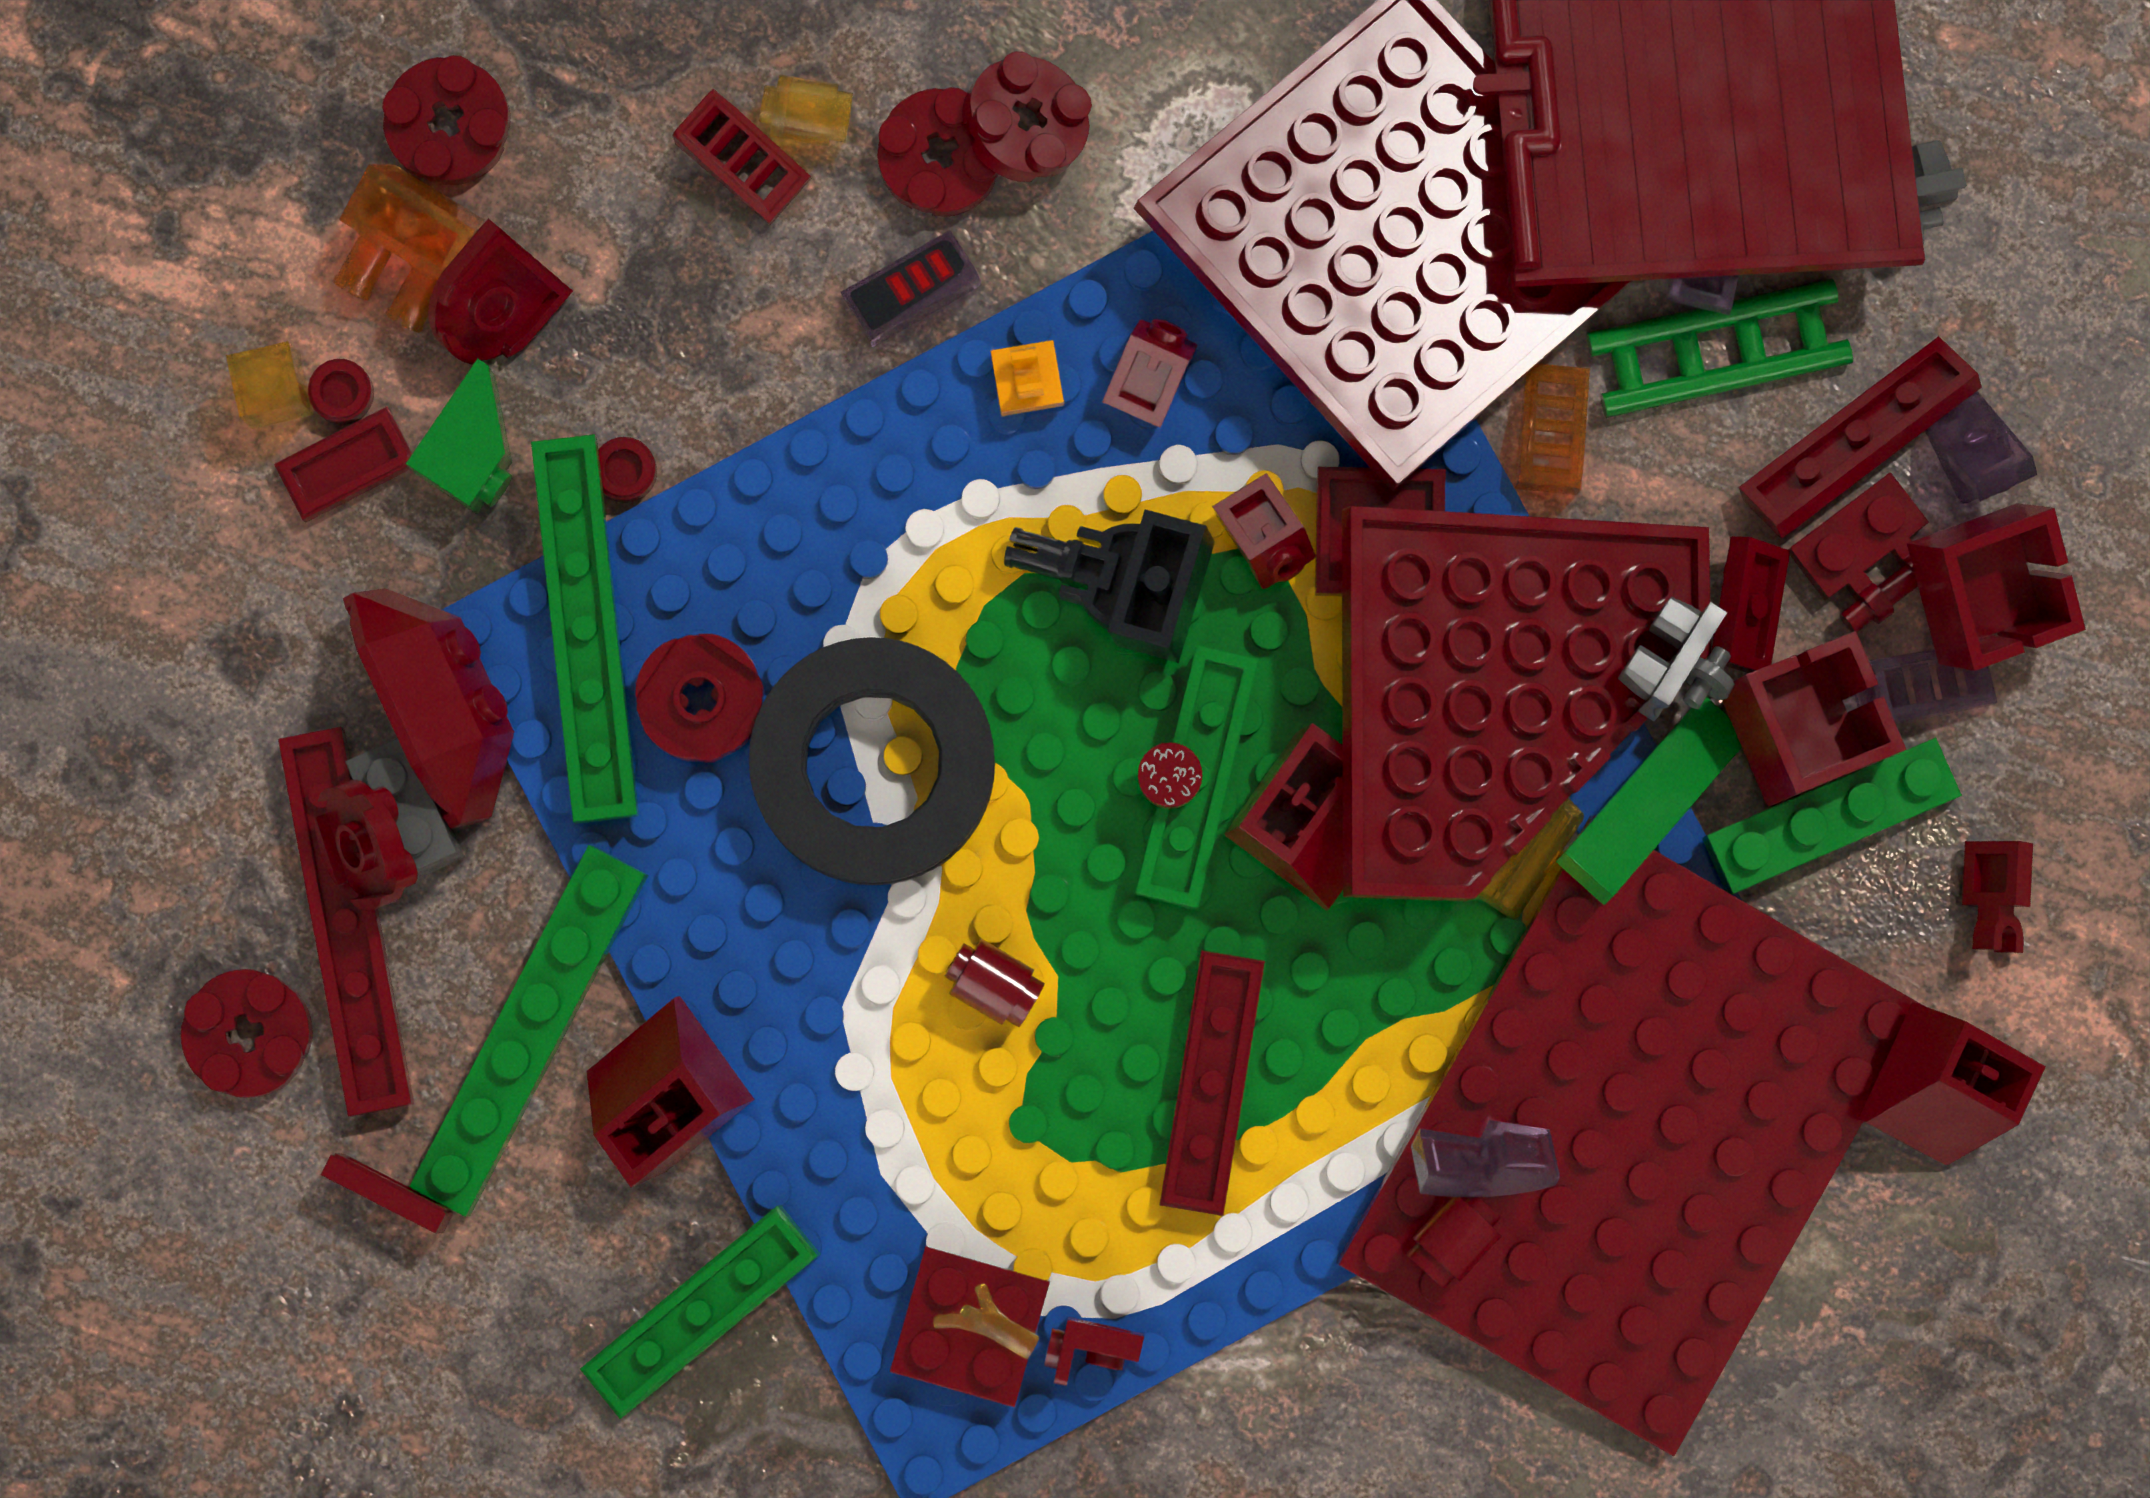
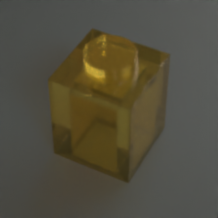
(269, 385)

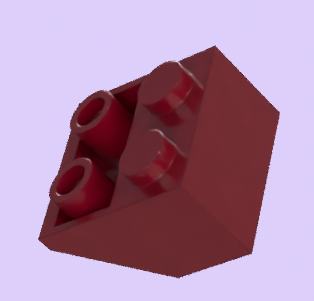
(1298, 816)
(1949, 1086)
(661, 1094)

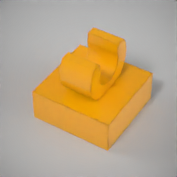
(1027, 378)

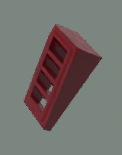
(702, 117)

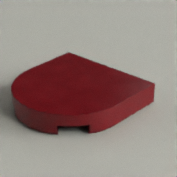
(492, 298)

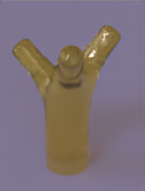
(990, 1323)

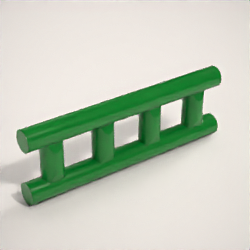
(1694, 379)

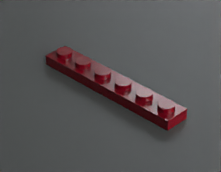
(346, 940)

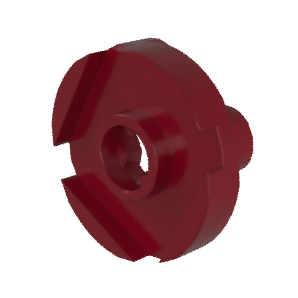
(1046, 91)
(412, 107)
(905, 140)
(693, 661)
(364, 843)
(214, 1014)

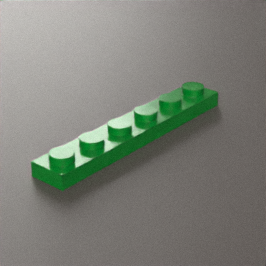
(584, 629)
(529, 1031)

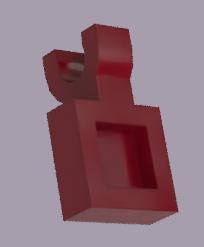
(1996, 881)

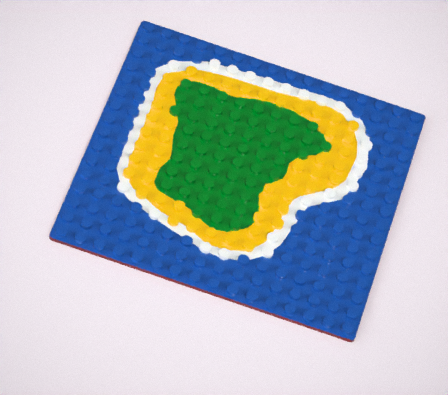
(875, 1091)

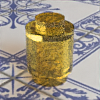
(806, 110)

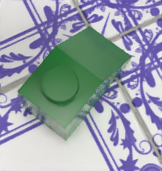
(468, 444)

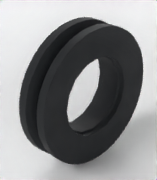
(873, 670)

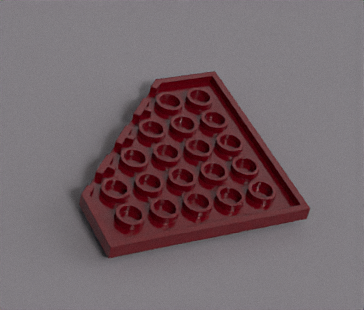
(1487, 680)

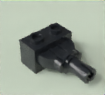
(1136, 582)

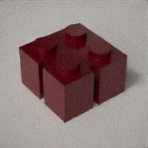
(1980, 585)
(1798, 725)

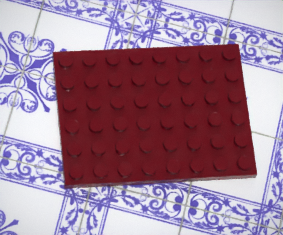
(1695, 1114)

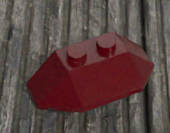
(435, 699)

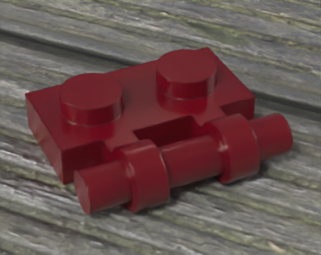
(1854, 541)

